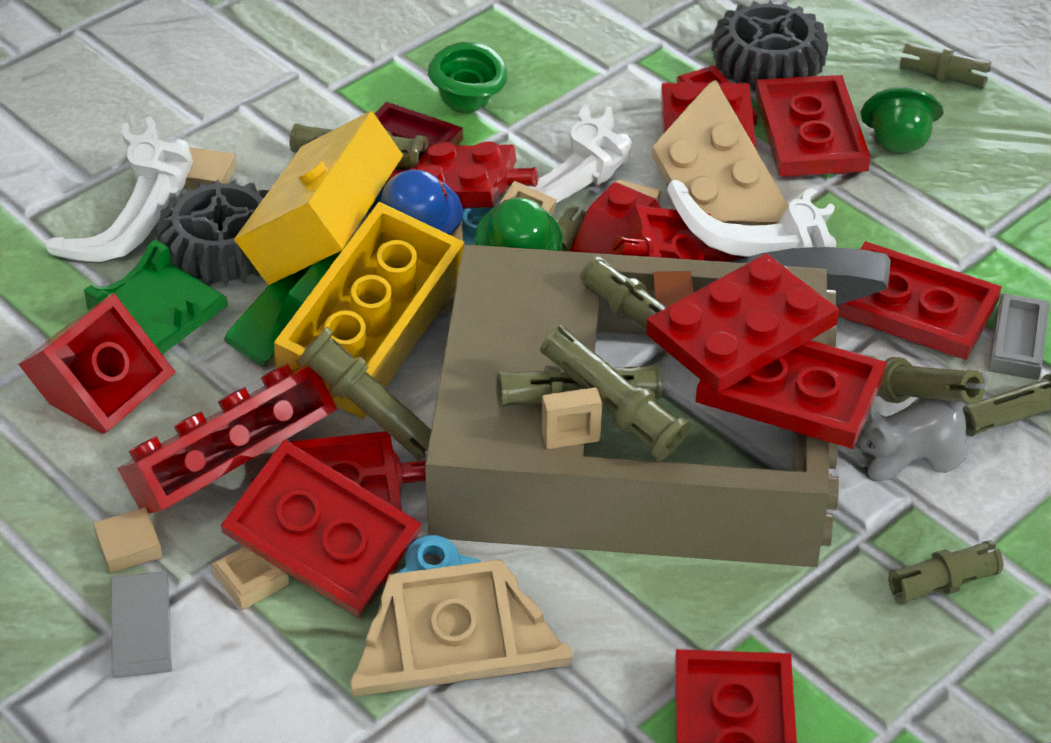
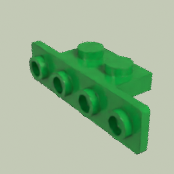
(272, 310)

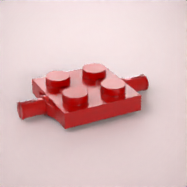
(475, 171)
(664, 235)
(368, 462)

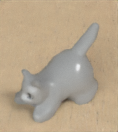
(922, 430)

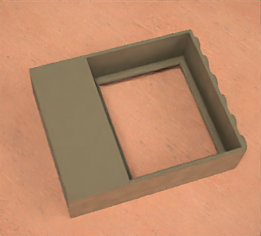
(502, 486)

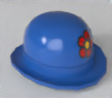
(423, 198)

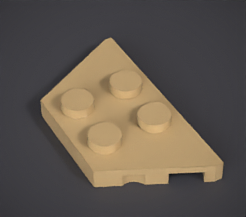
(719, 163)
(454, 629)

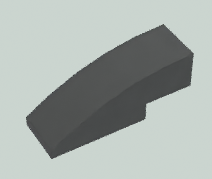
(849, 270)

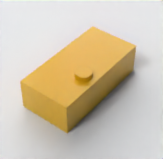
(319, 198)
(377, 295)

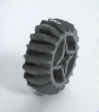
(769, 43)
(203, 230)

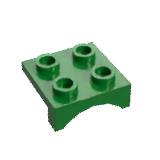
(162, 298)

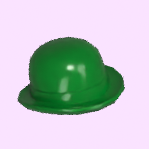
(467, 75)
(901, 117)
(519, 224)

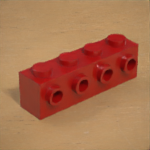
(229, 438)

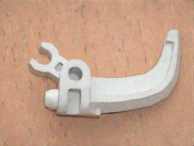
(594, 157)
(159, 175)
(798, 227)

